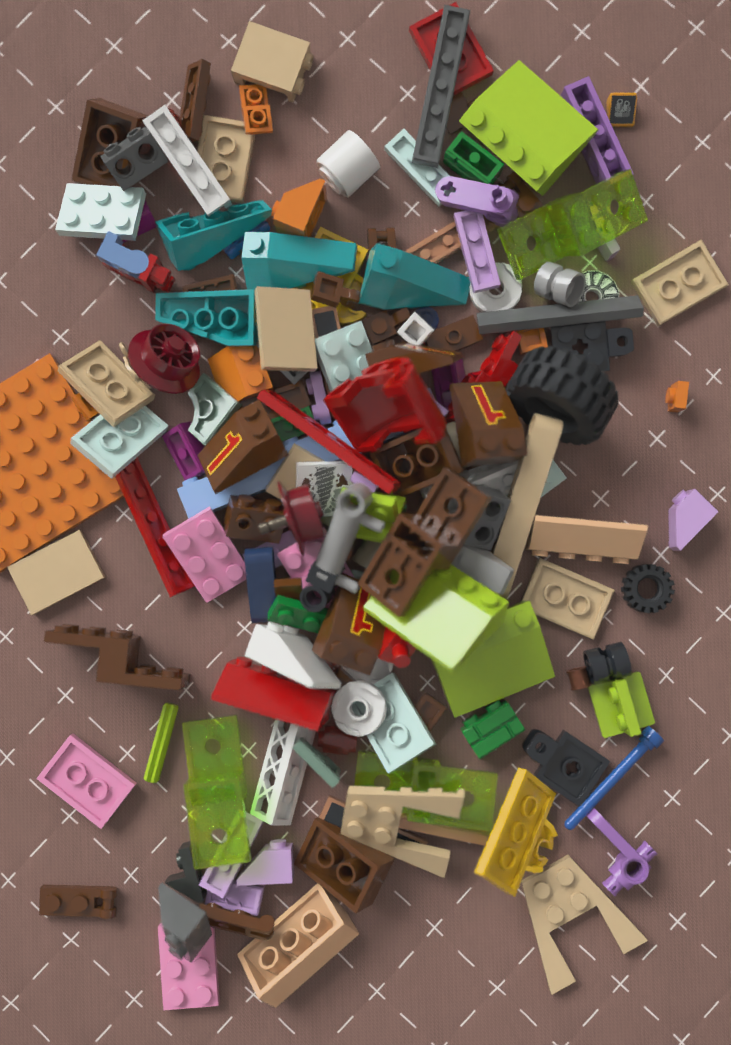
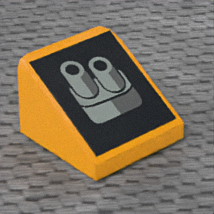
(621, 109)

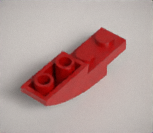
(495, 367)

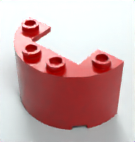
(386, 401)

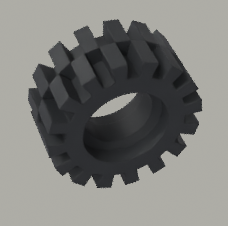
(664, 588)

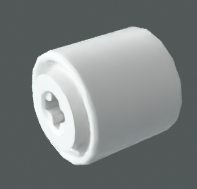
(347, 164)

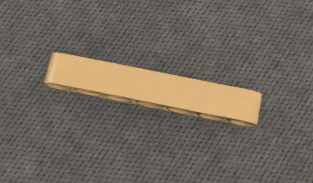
(526, 491)

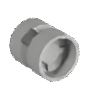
(559, 284)

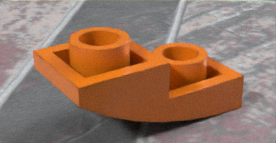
(255, 109)

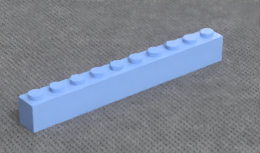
(199, 495)

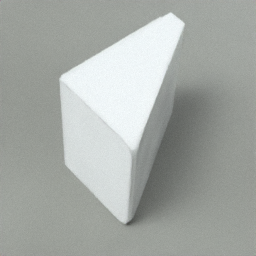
(415, 330)

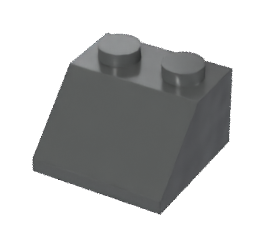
(183, 924)

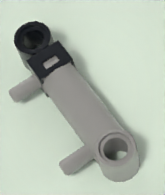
(328, 568)

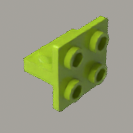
(384, 508)
(621, 706)

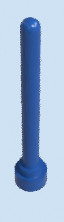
(648, 740)

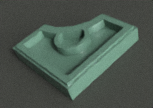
(211, 408)
(318, 761)

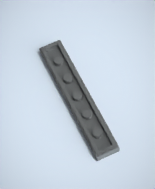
(441, 86)
(559, 315)

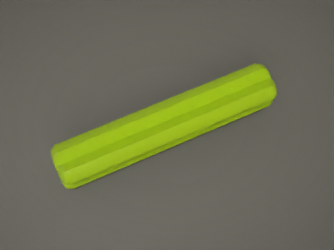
(161, 742)

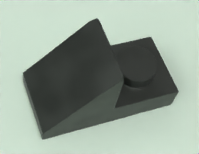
(188, 880)

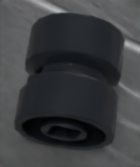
(606, 663)

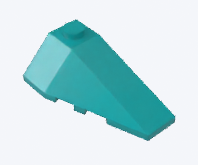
(198, 238)
(293, 260)
(405, 280)
(216, 315)

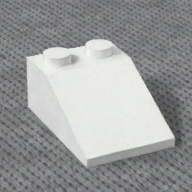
(290, 655)

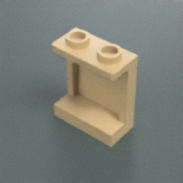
(272, 60)

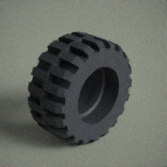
(565, 389)

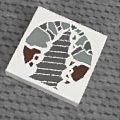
(324, 481)

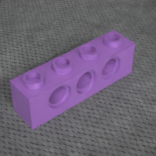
(603, 151)

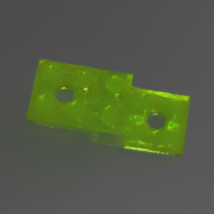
(573, 224)
(428, 773)
(216, 792)

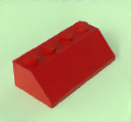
(272, 694)

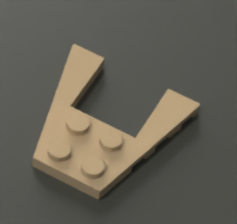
(375, 815)
(561, 895)

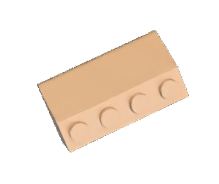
(586, 538)
(301, 944)

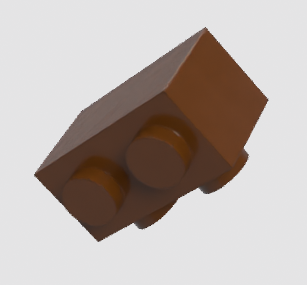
(246, 513)

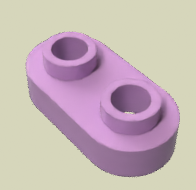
(316, 386)

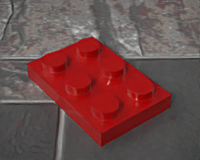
(473, 63)

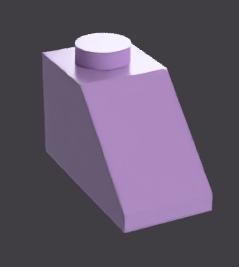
(688, 517)
(270, 865)

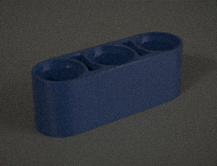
(260, 582)

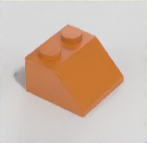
(300, 209)
(240, 372)

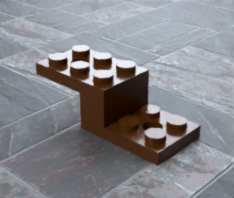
(424, 541)
(118, 657)

